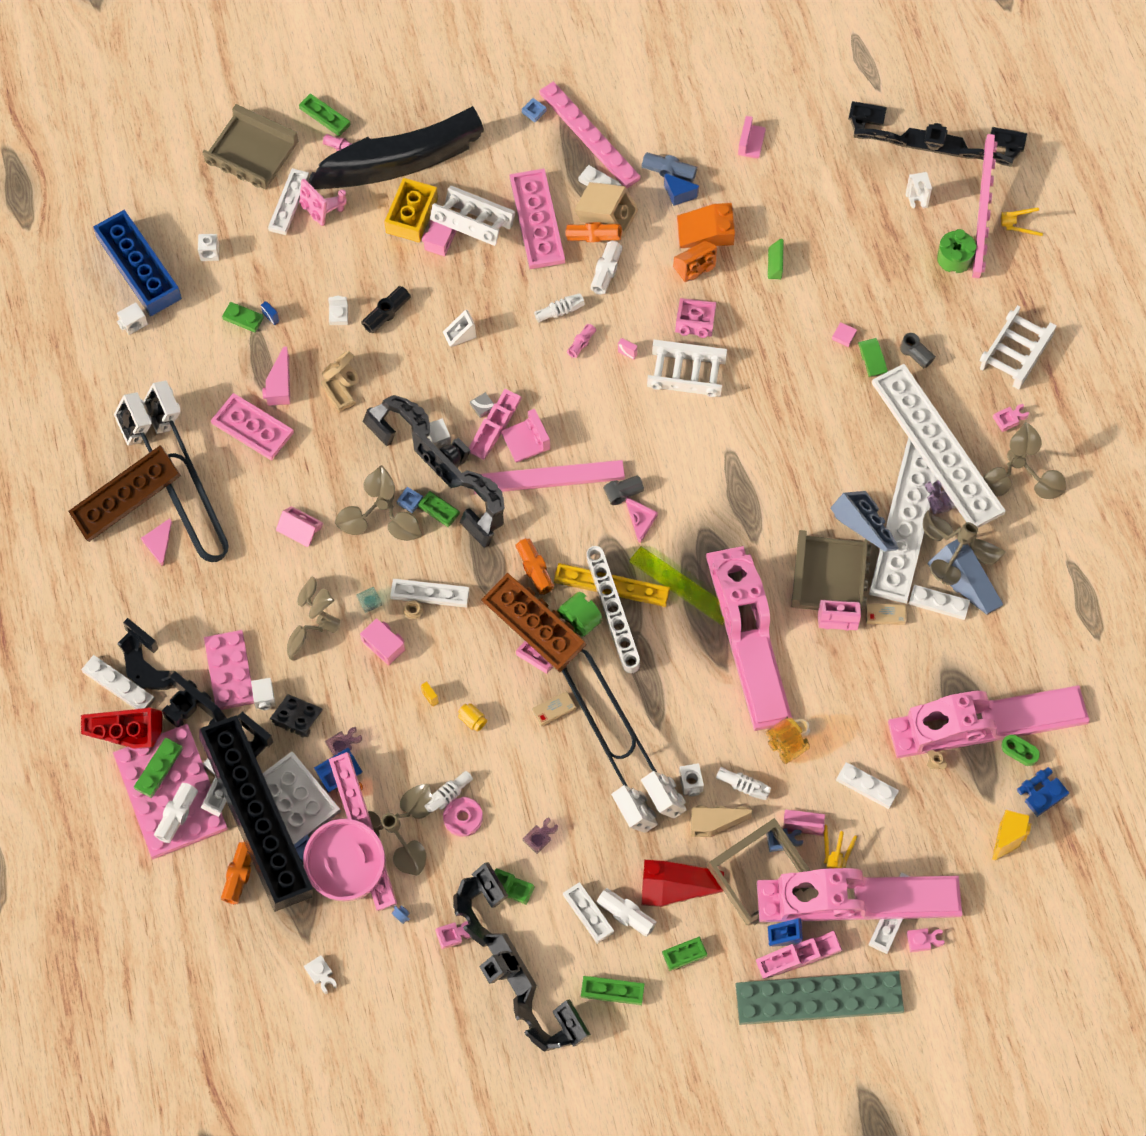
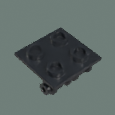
(296, 715)

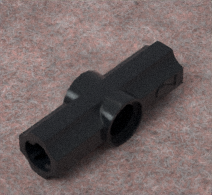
(379, 316)

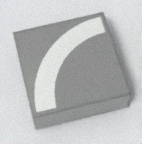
(482, 404)

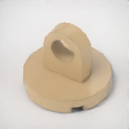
(340, 369)

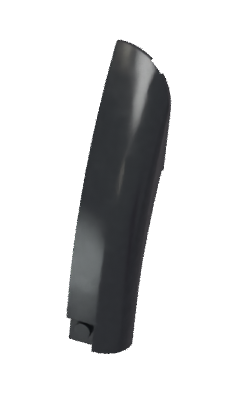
(398, 155)

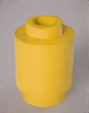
(472, 717)

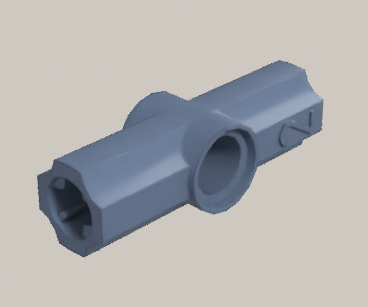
(669, 165)

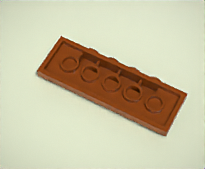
(534, 622)

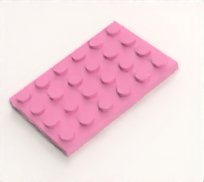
(149, 811)

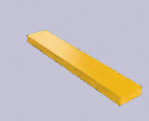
(625, 587)

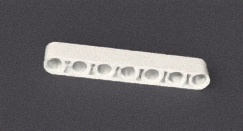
(613, 600)

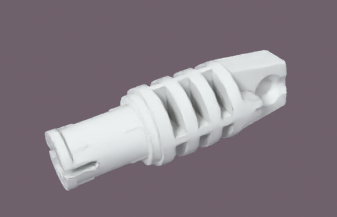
(560, 307)
(744, 783)
(448, 792)

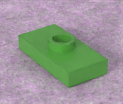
(438, 509)
(684, 953)

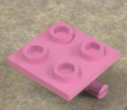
(317, 205)

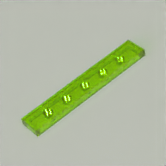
(678, 583)

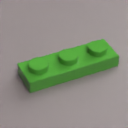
(324, 114)
(158, 767)
(612, 990)

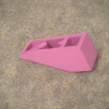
(278, 381)

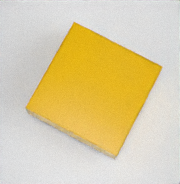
(429, 694)

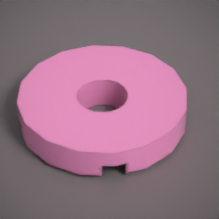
(466, 827)

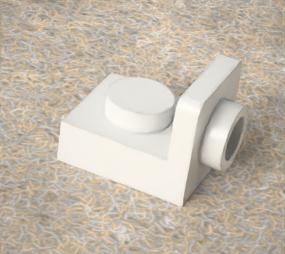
(338, 310)

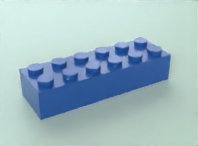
(137, 263)

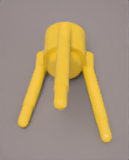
(1010, 218)
(836, 858)

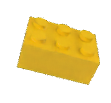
(411, 210)

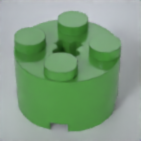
(956, 251)
(580, 614)

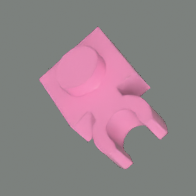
(1008, 418)
(451, 935)
(921, 940)

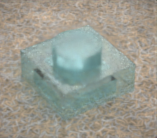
(369, 599)

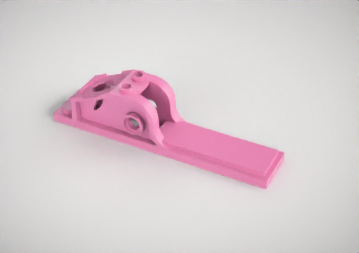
(751, 648)
(1001, 718)
(873, 897)

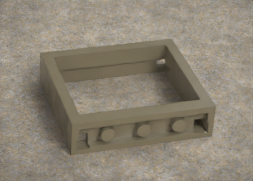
(783, 840)

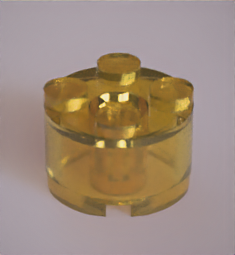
(787, 740)

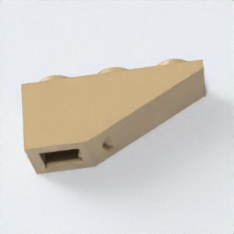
(712, 821)

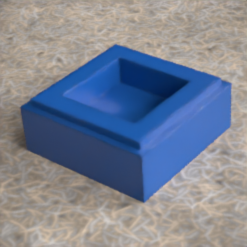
(270, 313)

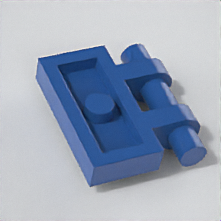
(1045, 797)

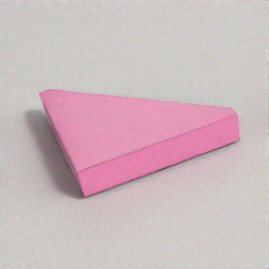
(641, 517)
(158, 540)

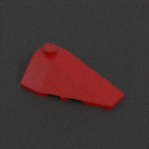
(127, 728)
(675, 882)

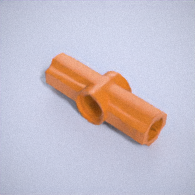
(593, 232)
(534, 566)
(237, 875)

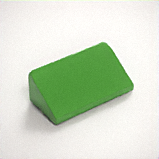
(775, 260)

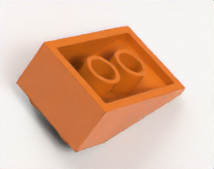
(708, 224)

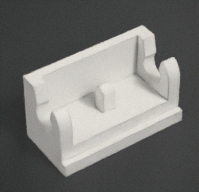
(919, 189)

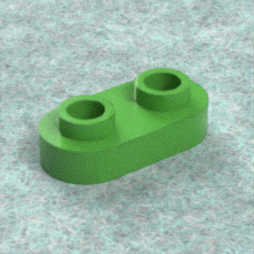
(1021, 749)

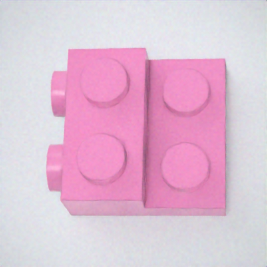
(695, 317)

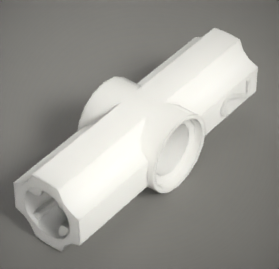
(606, 267)
(175, 812)
(626, 912)

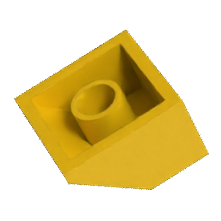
(1011, 832)

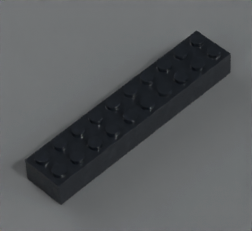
(256, 813)

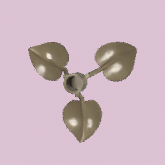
(1025, 442)
(379, 484)
(939, 529)
(325, 620)
(412, 856)

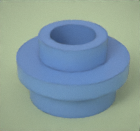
(401, 914)

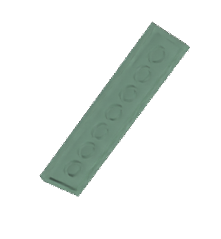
(819, 998)

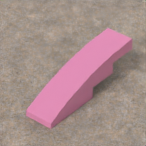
(496, 422)
(798, 955)

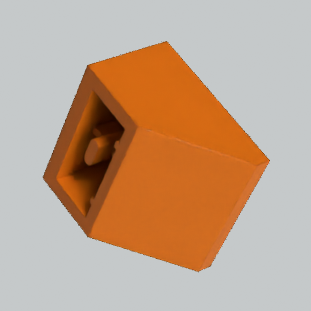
(695, 261)

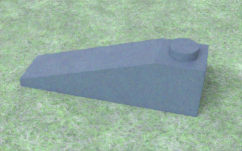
(860, 514)
(973, 582)

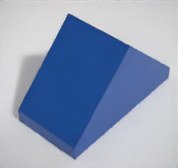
(680, 190)
(785, 933)

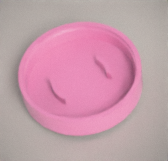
(344, 860)

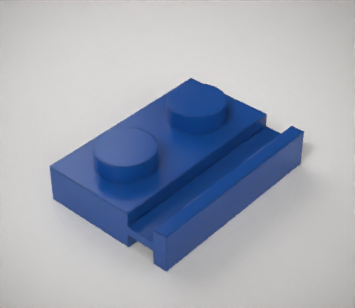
(326, 774)

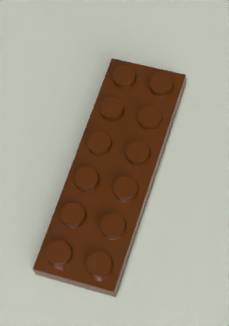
(124, 493)

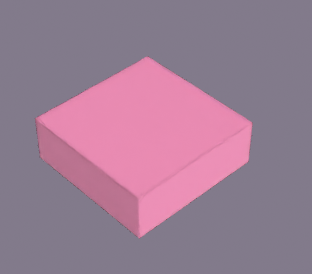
(844, 334)

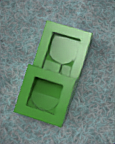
(873, 357)
(515, 888)

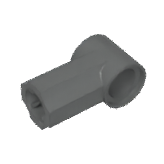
(917, 351)
(619, 491)

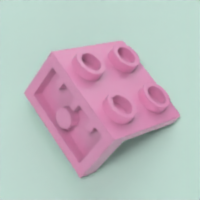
(527, 438)

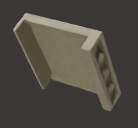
(252, 147)
(829, 571)

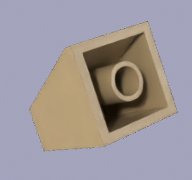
(607, 205)

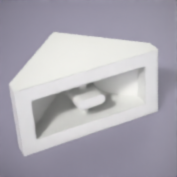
(460, 330)

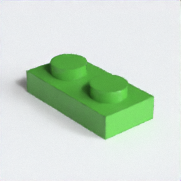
(242, 317)

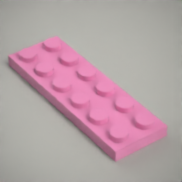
(537, 219)

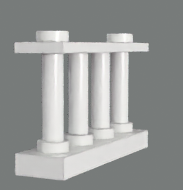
(476, 206)
(691, 352)
(1027, 361)

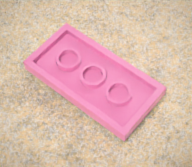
(252, 426)
(229, 669)

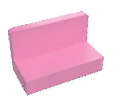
(751, 139)
(298, 525)
(805, 821)

